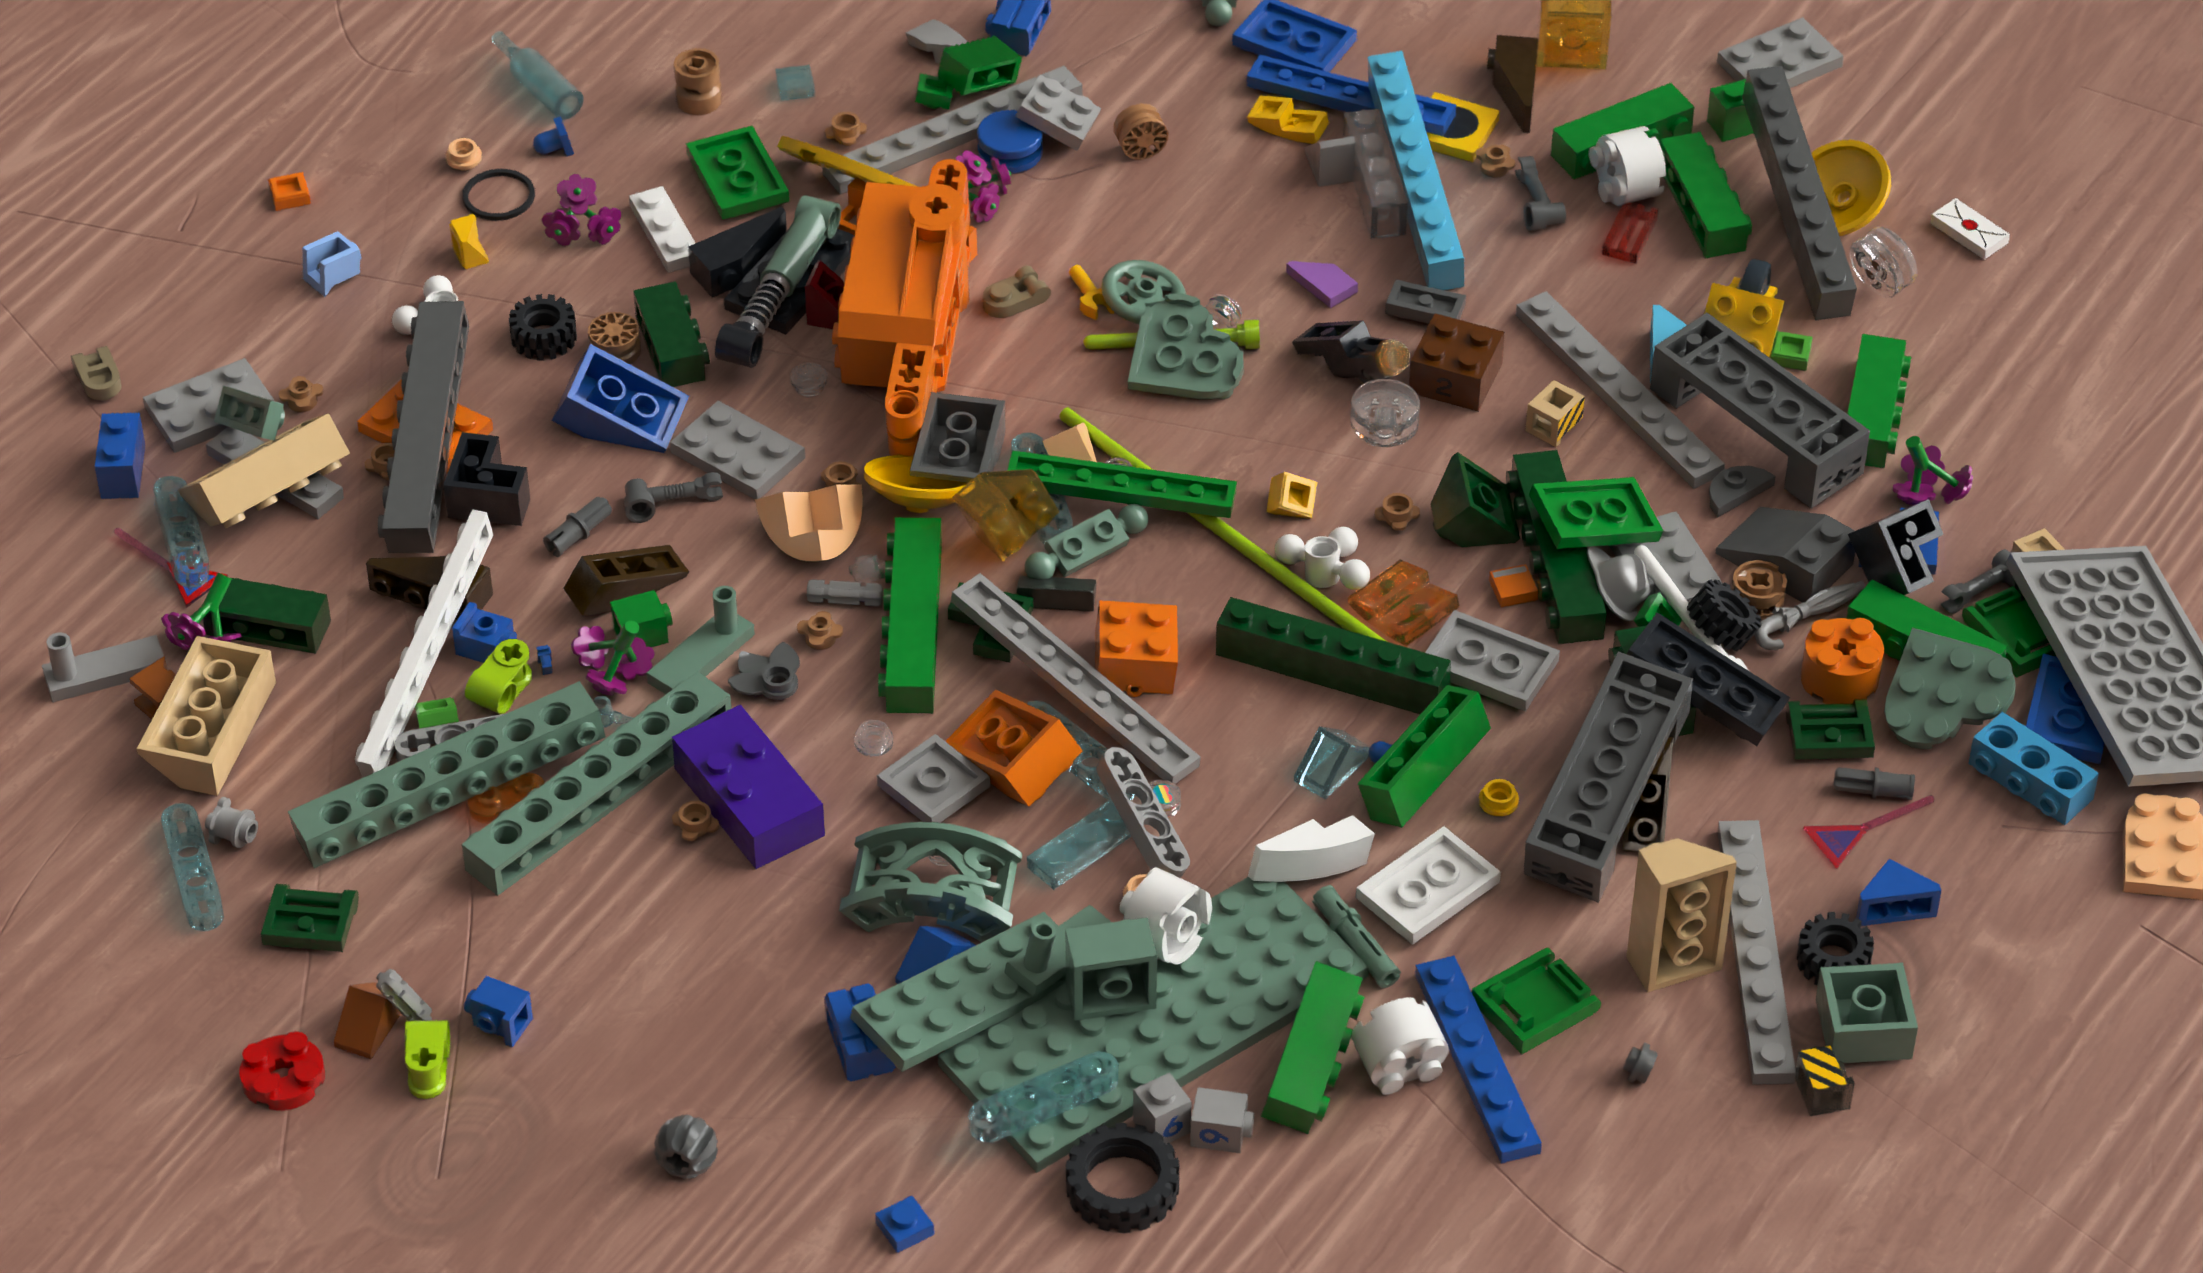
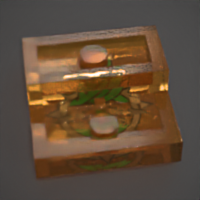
(1403, 602)

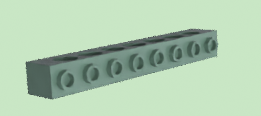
(446, 774)
(589, 786)

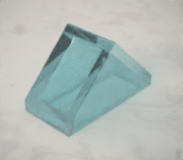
(1330, 761)

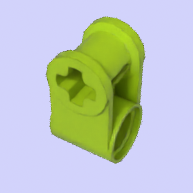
(500, 677)
(426, 1056)

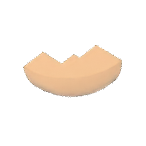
(813, 523)

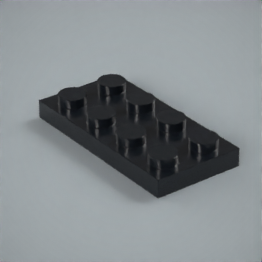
(833, 252)
(1719, 685)

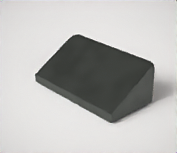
(1059, 592)

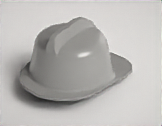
(1620, 581)

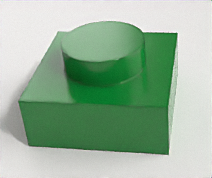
(933, 92)
(1656, 604)

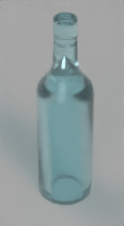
(541, 78)

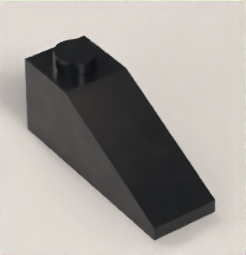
(729, 255)

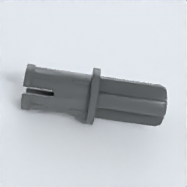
(577, 526)
(1874, 783)

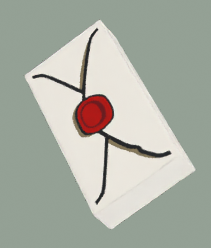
(1970, 228)

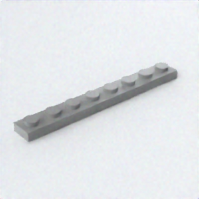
(942, 131)
(1620, 389)
(1075, 679)
(1757, 957)

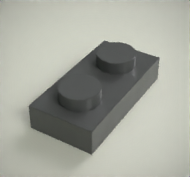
(1421, 302)

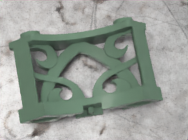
(955, 900)

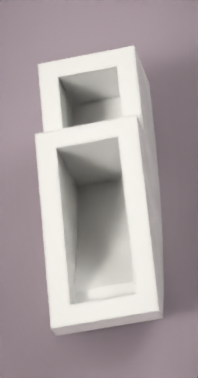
(1312, 851)

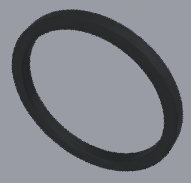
(498, 216)

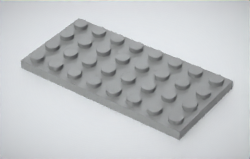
(2124, 654)

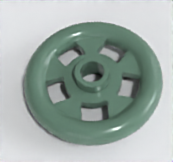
(1140, 290)

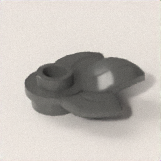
(767, 676)

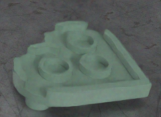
(1183, 353)
(1945, 686)

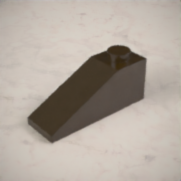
(1514, 75)
(621, 574)

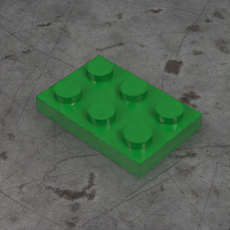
(737, 172)
(1595, 512)

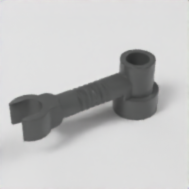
(1541, 211)
(640, 499)
(1961, 593)

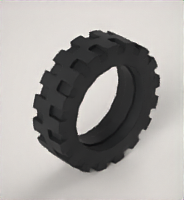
(1125, 1212)

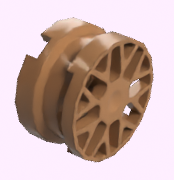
(1139, 129)
(616, 335)
(1761, 585)

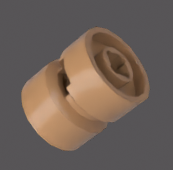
(697, 81)

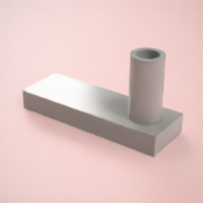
(96, 670)

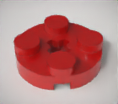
(277, 1052)

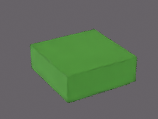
(1791, 350)
(436, 712)

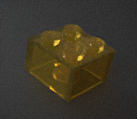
(1574, 33)

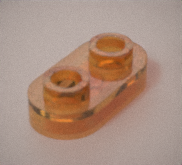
(502, 797)

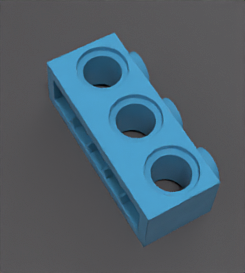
(2033, 768)

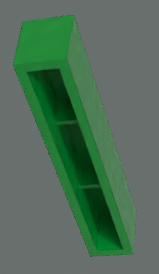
(913, 615)

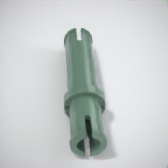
(1347, 925)

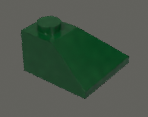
(1473, 506)

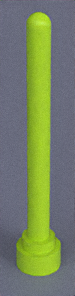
(1245, 335)

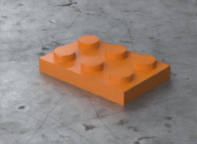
(382, 419)

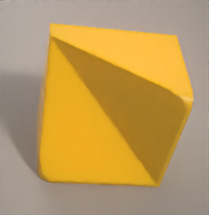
(466, 243)
(1291, 496)

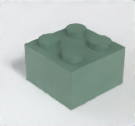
(1111, 968)
(1867, 1012)

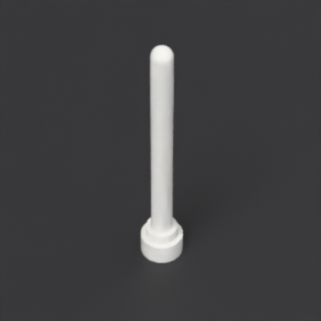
(1676, 598)

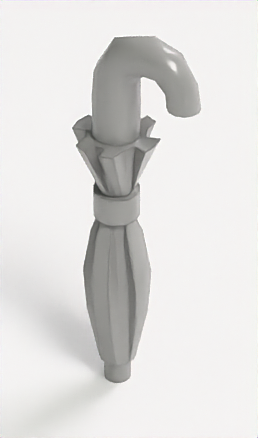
(1786, 617)

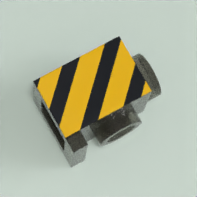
(1823, 1081)

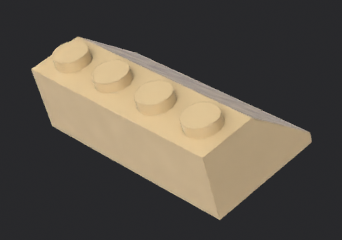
(266, 471)
(208, 713)
(1679, 912)

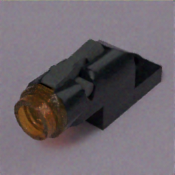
(1352, 350)

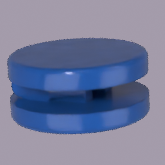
(1009, 141)

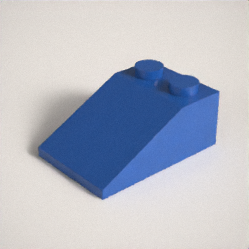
(619, 403)

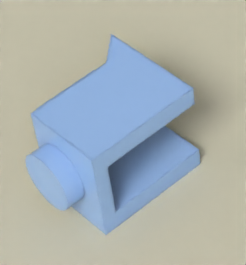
(330, 262)

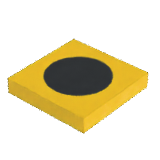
(1467, 130)

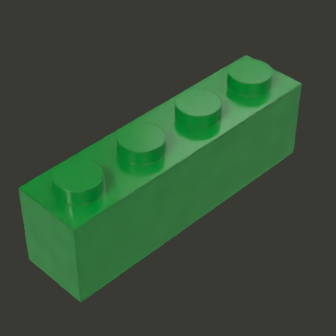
(1661, 110)
(1705, 195)
(1877, 390)
(1896, 614)
(1424, 756)
(1312, 1048)

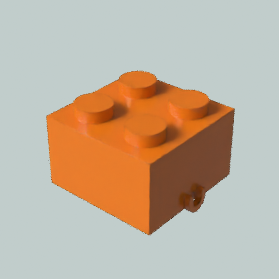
(1137, 646)

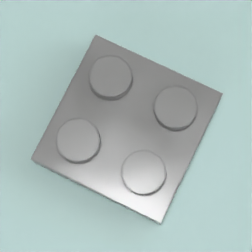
(1058, 112)
(933, 780)

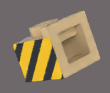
(1554, 412)

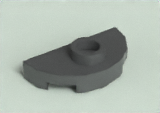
(1737, 486)

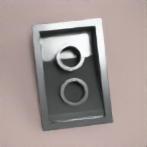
(959, 437)
(1804, 545)

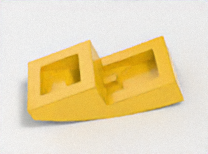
(1280, 118)

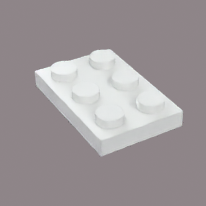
(1428, 885)

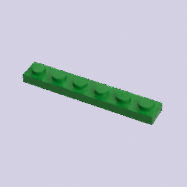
(1129, 484)

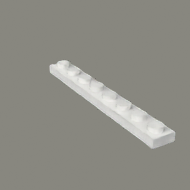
(428, 639)

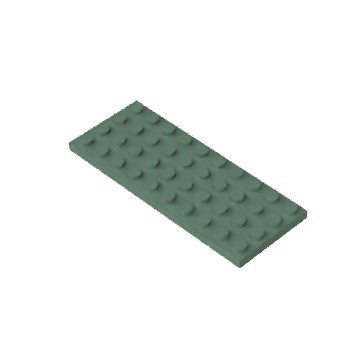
(1207, 1010)

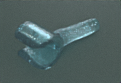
(607, 714)

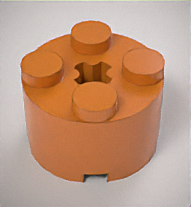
(1842, 660)

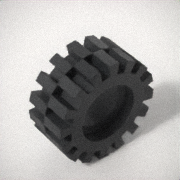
(538, 313)
(1724, 615)
(1833, 933)

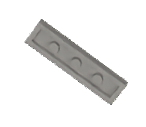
(313, 498)

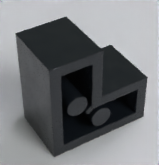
(485, 484)
(1891, 547)

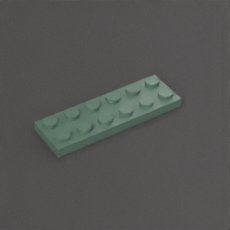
(949, 1000)

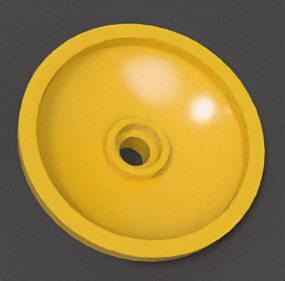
(1852, 172)
(892, 480)

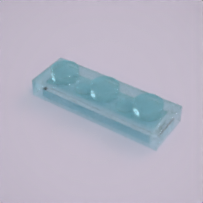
(1079, 846)

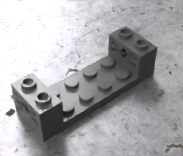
(1820, 439)
(1606, 775)

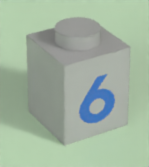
(1163, 1108)
(1220, 1120)

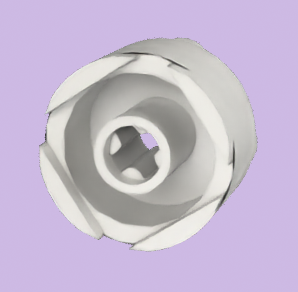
(1628, 166)
(1173, 912)
(1400, 1044)

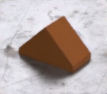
(365, 1020)

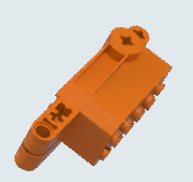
(905, 295)

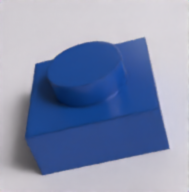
(904, 1224)

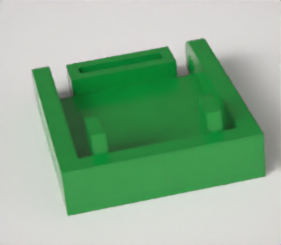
(2012, 624)
(1539, 998)

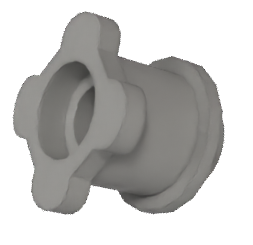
(231, 824)

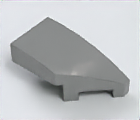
(934, 37)

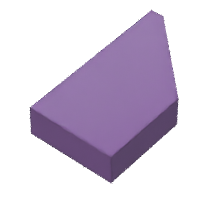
(1323, 281)

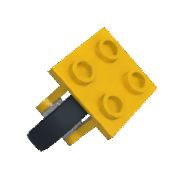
(1748, 306)

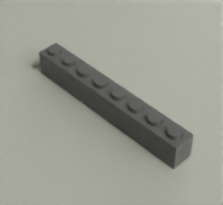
(1799, 193)
(425, 427)

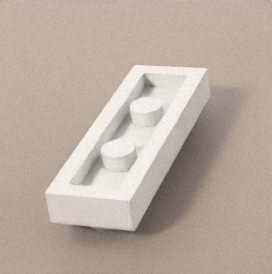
(663, 227)

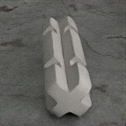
(844, 592)
(403, 996)

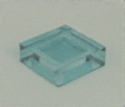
(795, 82)

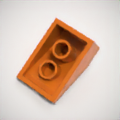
(1016, 746)

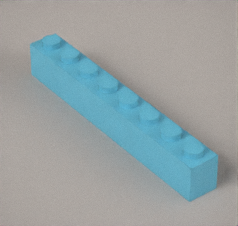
(1427, 204)

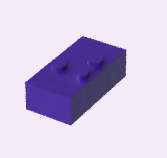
(748, 786)

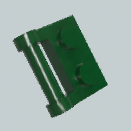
(1830, 730)
(309, 918)

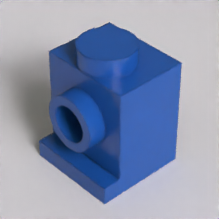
(480, 632)
(500, 1009)

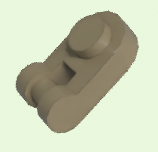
(1004, 297)
(97, 373)

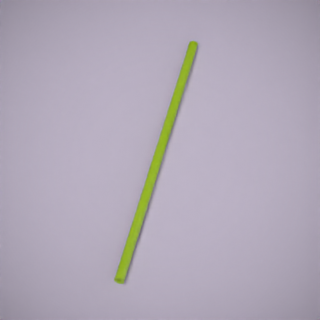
(1234, 538)

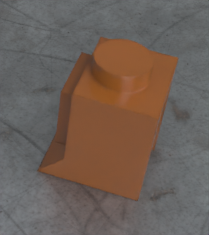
(153, 684)

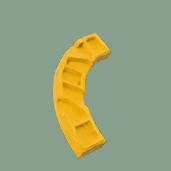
(827, 159)

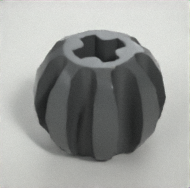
(685, 1146)

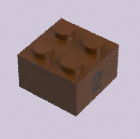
(1456, 362)

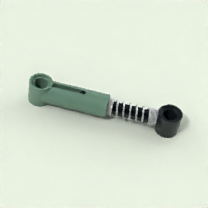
(812, 224)

